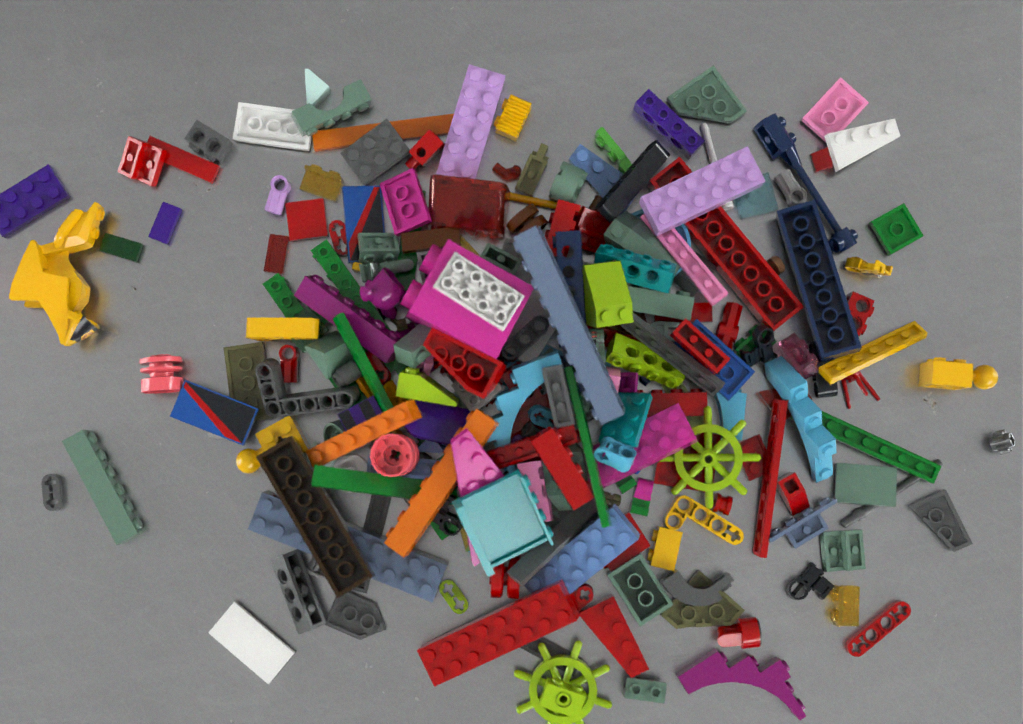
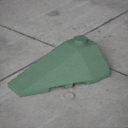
(633, 234)

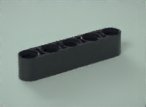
(632, 181)

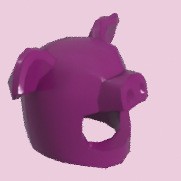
(383, 292)

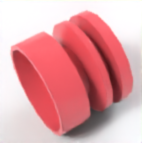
(161, 374)
(384, 452)

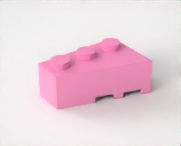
(535, 474)

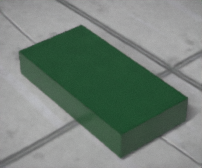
(121, 247)

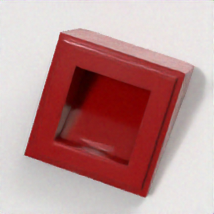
(821, 160)

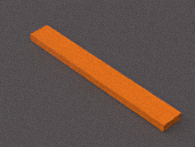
(407, 130)

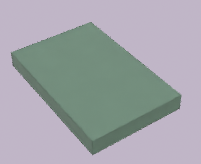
(865, 484)

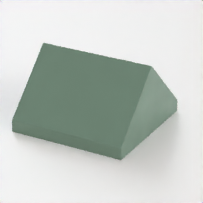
(329, 353)

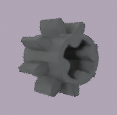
(1002, 441)

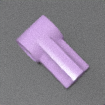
(276, 197)

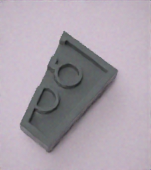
(943, 519)

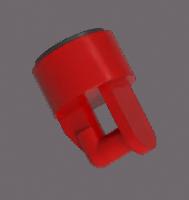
(744, 633)

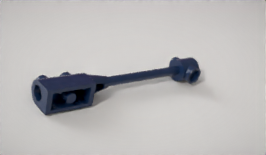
(781, 143)

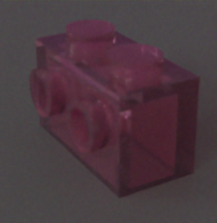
(798, 355)

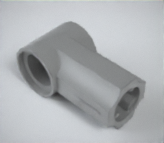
(789, 187)

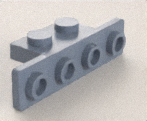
(806, 526)

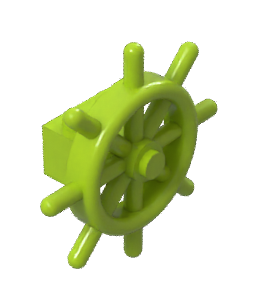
(562, 699)

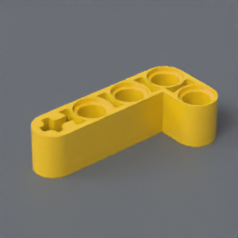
(282, 328)
(705, 522)

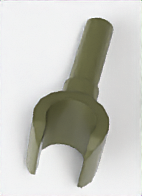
(400, 324)

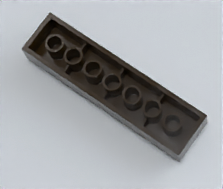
(315, 517)

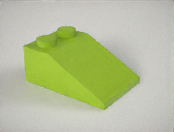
(606, 295)
(421, 387)

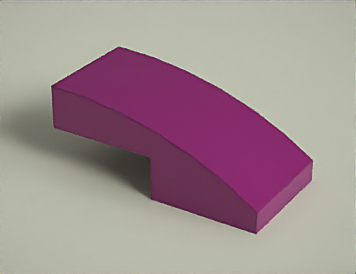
(628, 382)

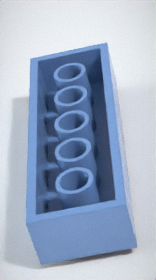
(587, 553)

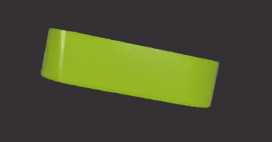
(457, 593)

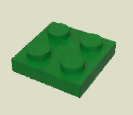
(896, 229)

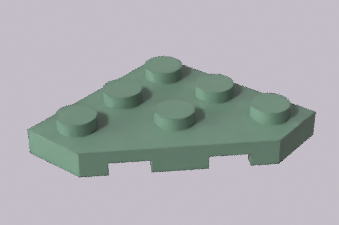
(707, 99)

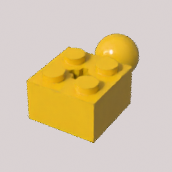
(955, 375)
(269, 437)

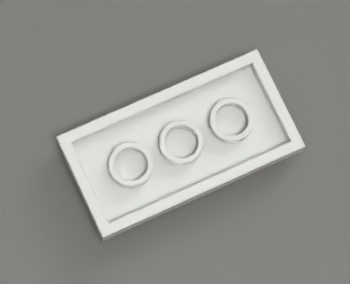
(268, 127)

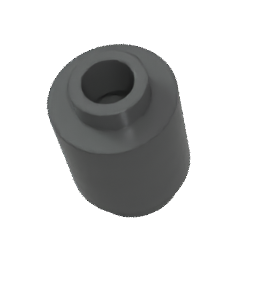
(346, 374)

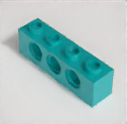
(642, 276)

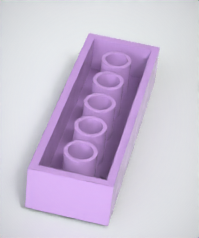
(471, 123)
(701, 191)

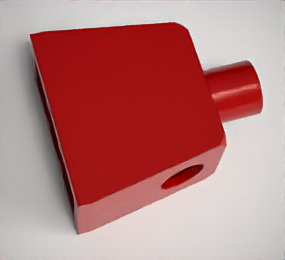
(432, 146)

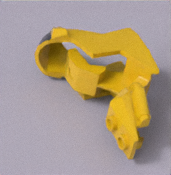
(52, 283)

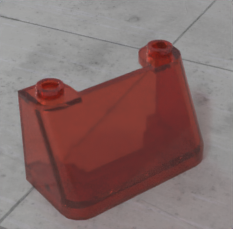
(468, 204)

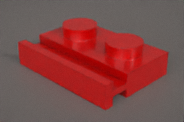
(753, 469)

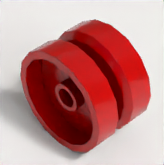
(502, 579)

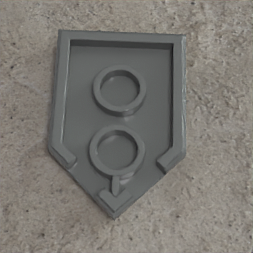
(355, 616)

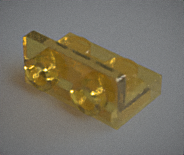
(321, 182)
(845, 605)

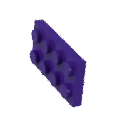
(30, 199)

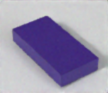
(165, 223)

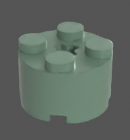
(568, 183)

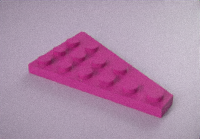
(473, 470)

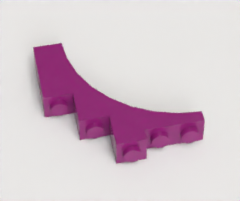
(771, 676)

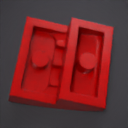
(142, 161)
(592, 228)

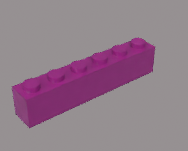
(328, 303)

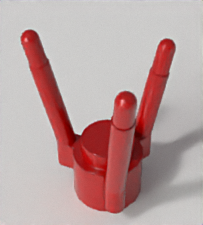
(855, 377)

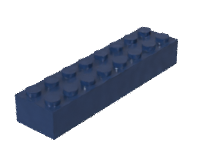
(818, 281)

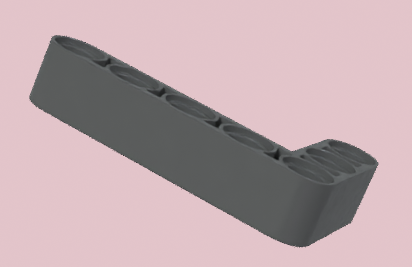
(302, 399)

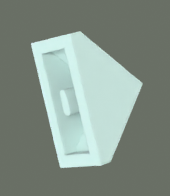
(316, 89)

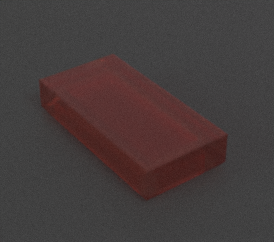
(276, 254)

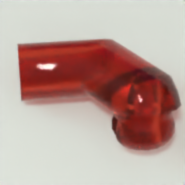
(509, 173)

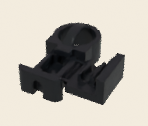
(764, 348)
(441, 518)
(814, 582)

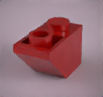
(792, 493)

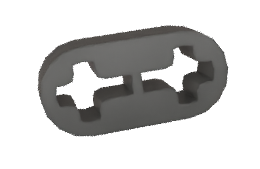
(49, 492)

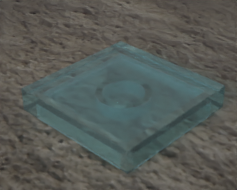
(757, 201)

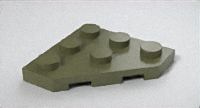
(720, 613)

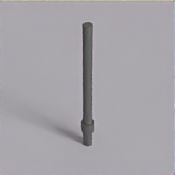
(860, 513)

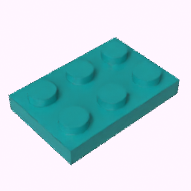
(629, 426)

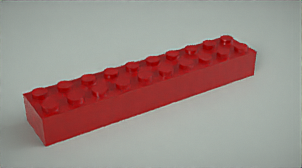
(736, 258)

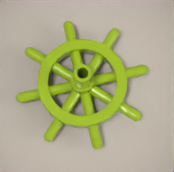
(709, 457)

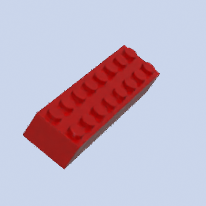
(498, 632)

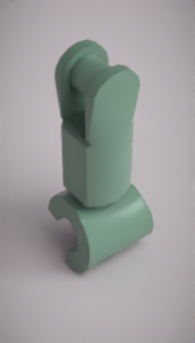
(371, 270)

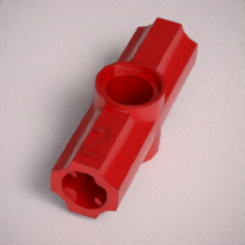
(728, 326)

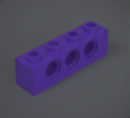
(668, 124)

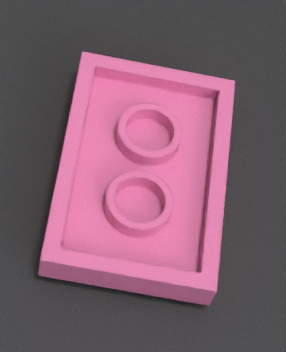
(835, 109)

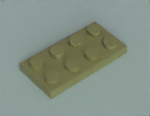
(241, 375)

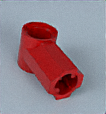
(289, 366)

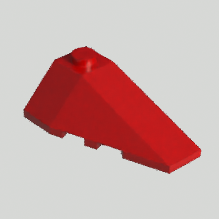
(469, 366)

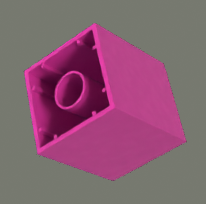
(438, 311)

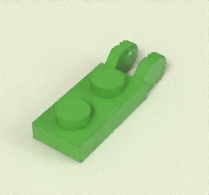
(614, 153)

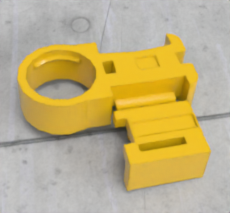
(858, 265)

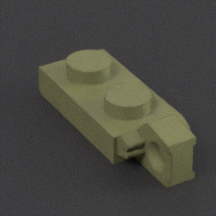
(533, 171)

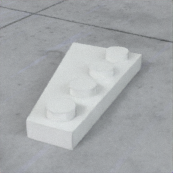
(854, 143)

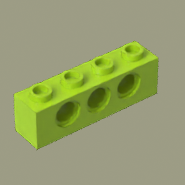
(639, 358)

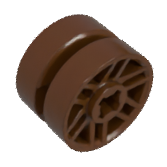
(526, 220)

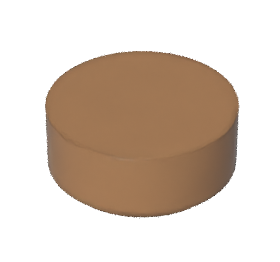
(777, 264)

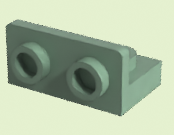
(378, 247)
(645, 690)

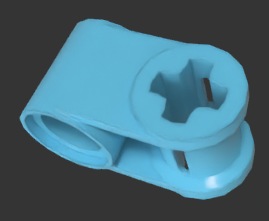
(617, 454)

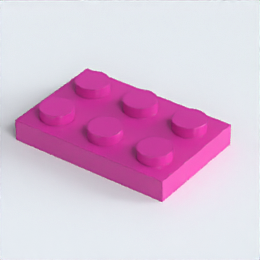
(405, 202)

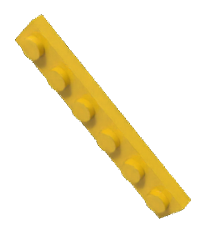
(872, 352)

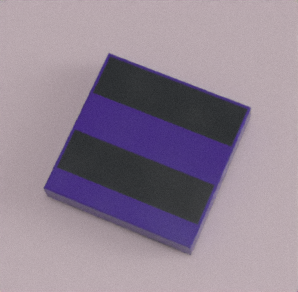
(359, 413)

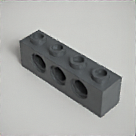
(298, 591)

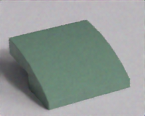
(842, 550)

